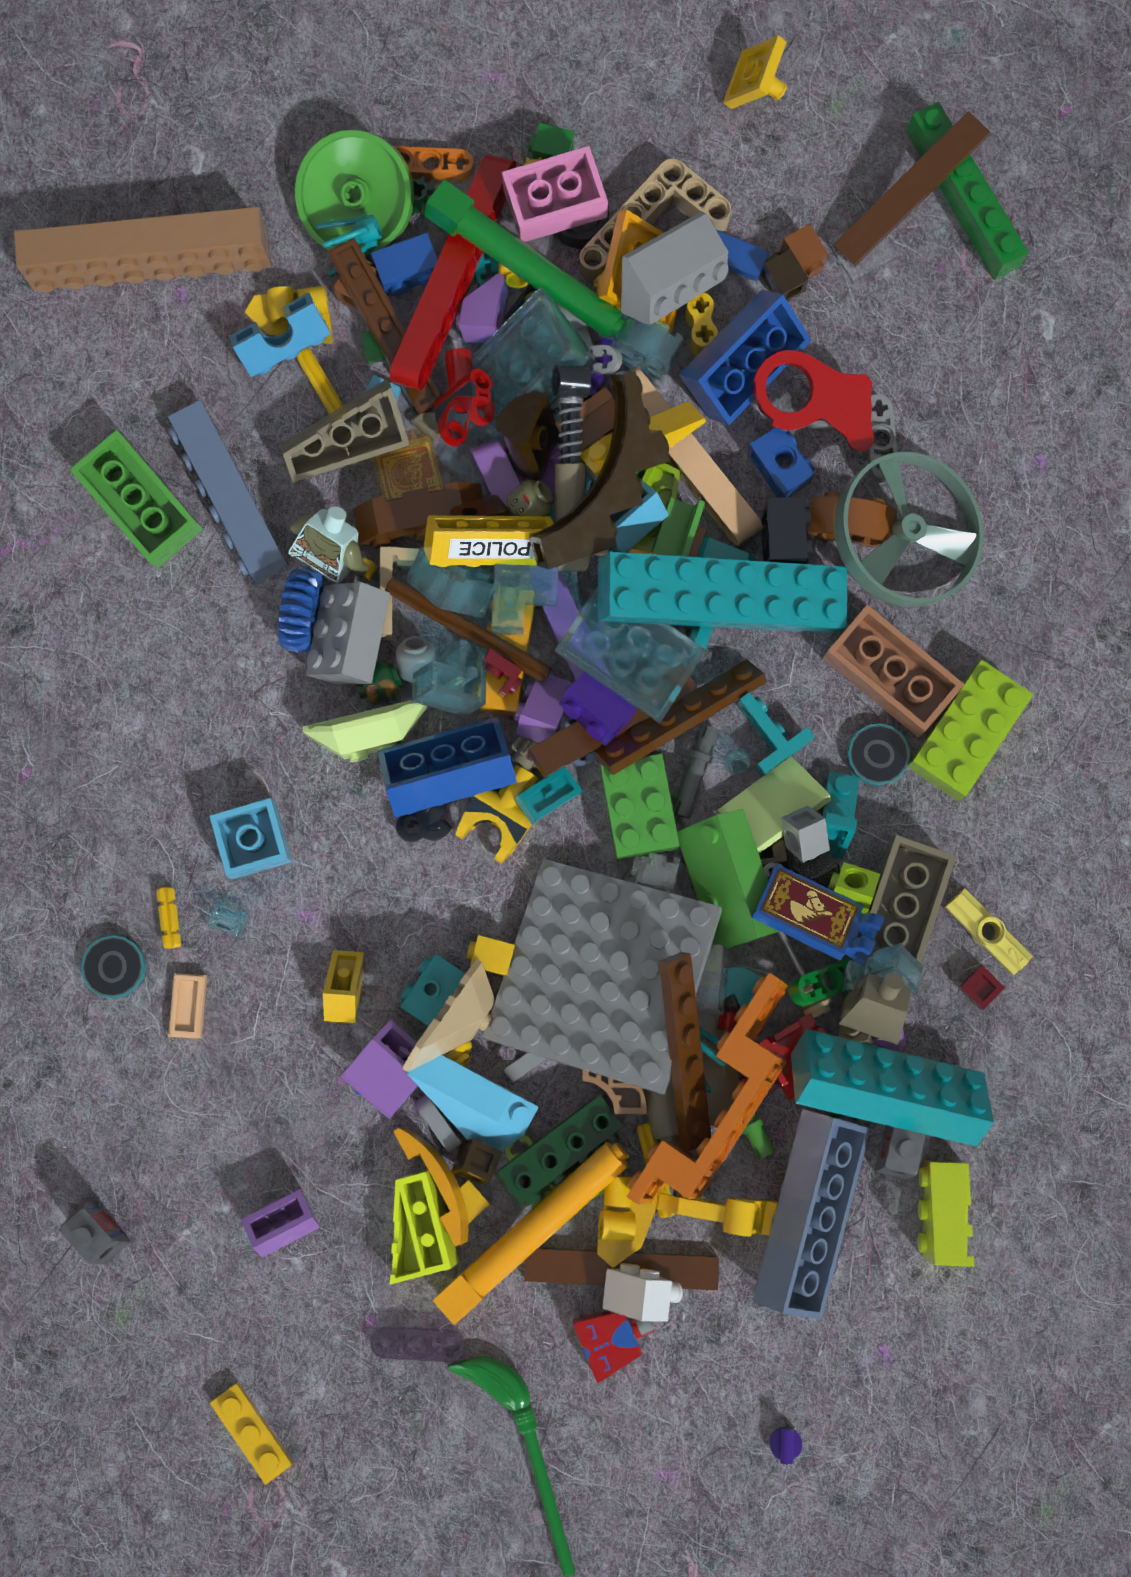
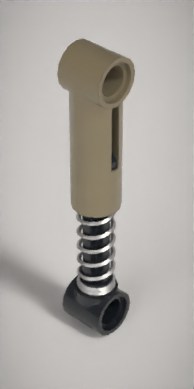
(570, 385)

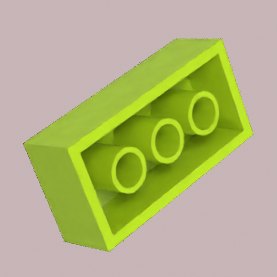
(970, 730)

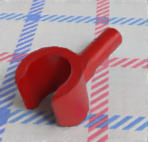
(726, 1021)

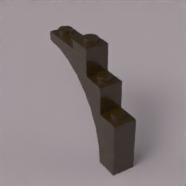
(617, 488)

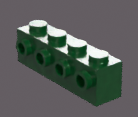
(558, 1150)

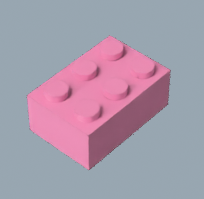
(555, 194)

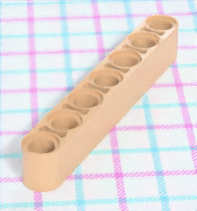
(704, 476)

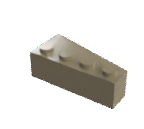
(348, 435)

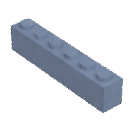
(226, 490)

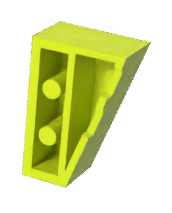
(945, 1213)
(420, 1238)

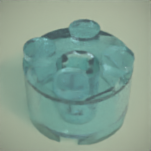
(648, 346)

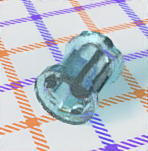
(228, 920)

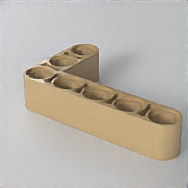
(667, 193)

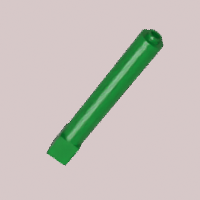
(456, 214)

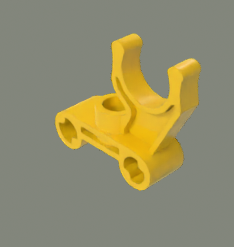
(738, 1215)

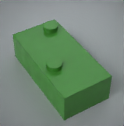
(136, 499)
(727, 874)

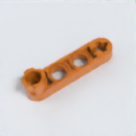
(418, 155)

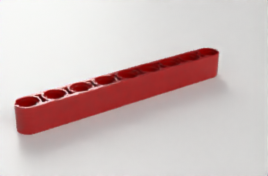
(448, 283)

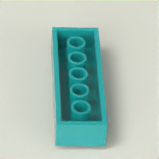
(891, 1088)

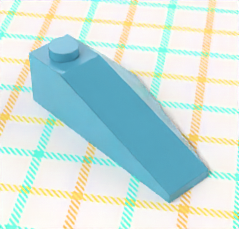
(474, 1103)

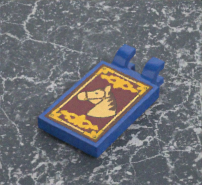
(817, 916)

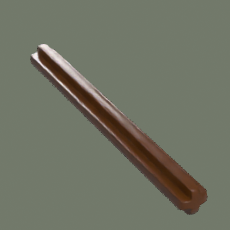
(468, 629)

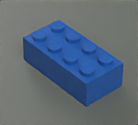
(726, 367)
(446, 767)

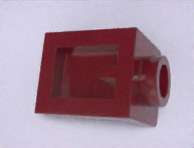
(501, 667)

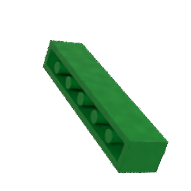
(971, 198)

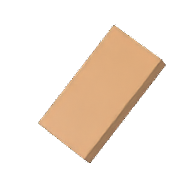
(187, 1005)

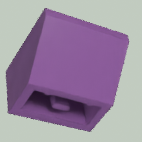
(379, 1071)

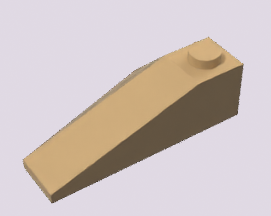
(458, 1019)

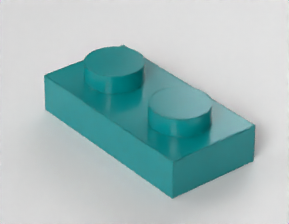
(548, 795)

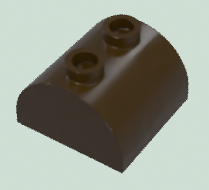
(528, 433)

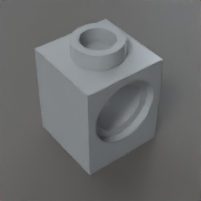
(805, 833)

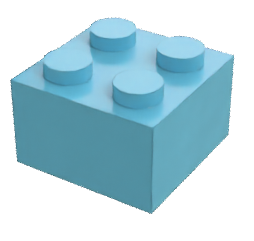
(251, 838)

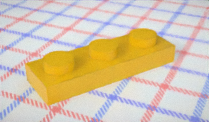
(251, 1433)

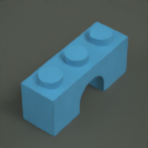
(262, 352)

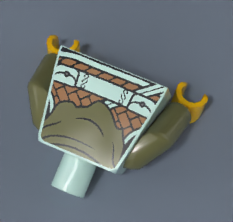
(329, 545)

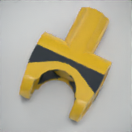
(502, 811)

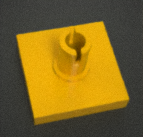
(756, 72)

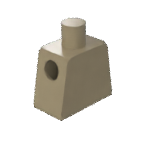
(877, 1007)

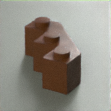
(384, 520)

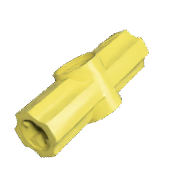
(1002, 946)

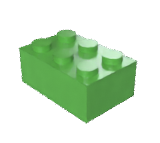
(640, 809)

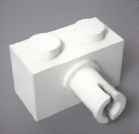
(640, 1293)

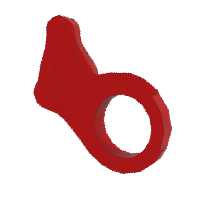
(833, 396)

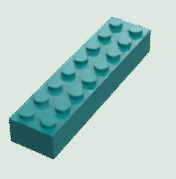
(721, 593)

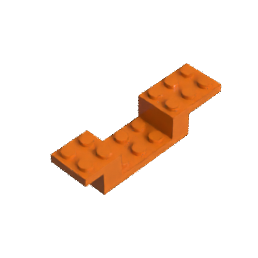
(739, 1050)

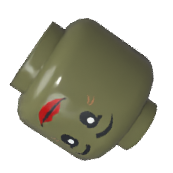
(530, 499)

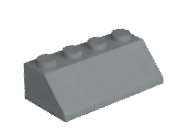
(672, 269)

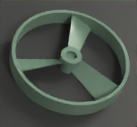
(911, 528)

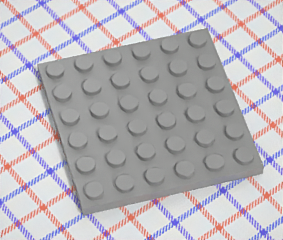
(590, 973)

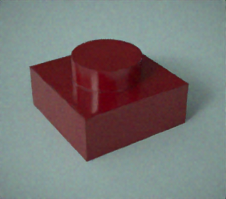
(981, 987)

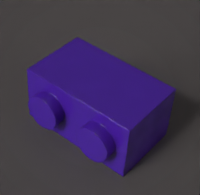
(597, 708)

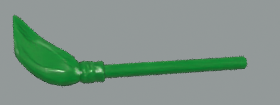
(512, 1393)

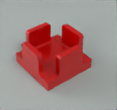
(783, 1043)

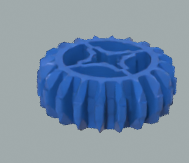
(299, 609)

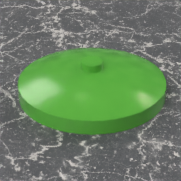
(350, 177)

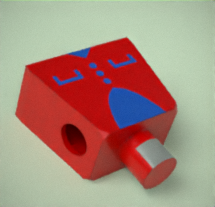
(610, 1341)

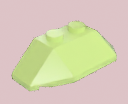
(367, 731)

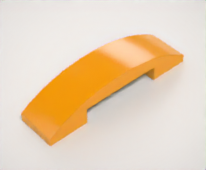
(456, 1220)

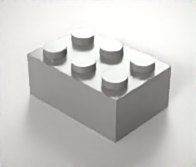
(347, 633)

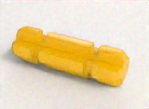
(168, 917)

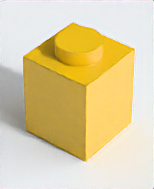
(492, 953)

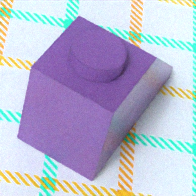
(483, 310)

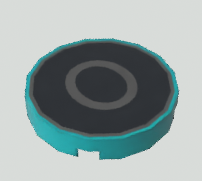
(878, 754)
(113, 966)

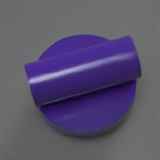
(785, 1444)

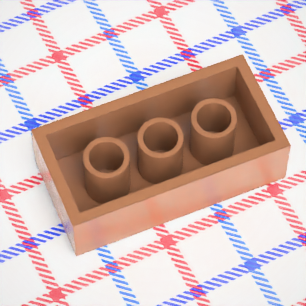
(893, 671)

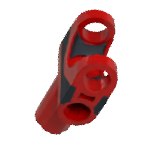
(467, 393)

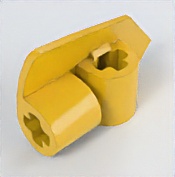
(269, 312)
(622, 1222)

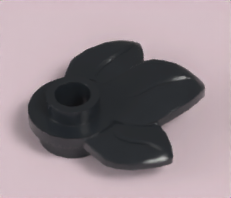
(428, 822)

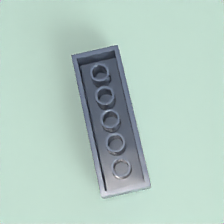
(811, 1215)

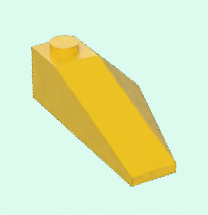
(675, 425)

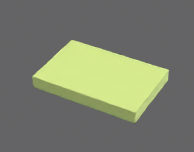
(774, 796)

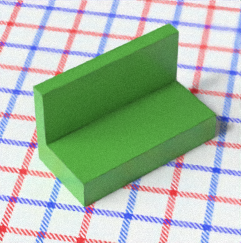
(678, 528)

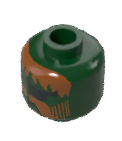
(384, 684)

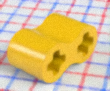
(700, 323)

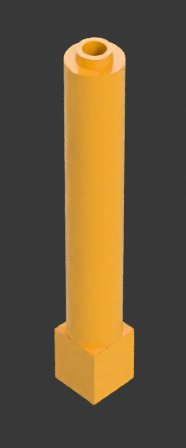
(531, 1232)

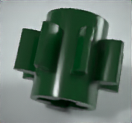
(424, 193)

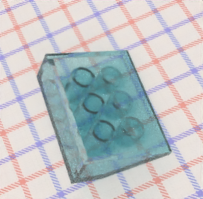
(526, 350)
(632, 659)

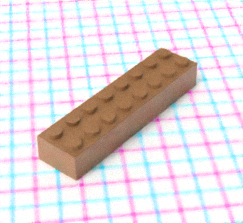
(143, 249)

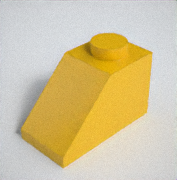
(343, 986)

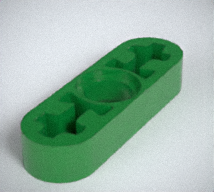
(815, 979)

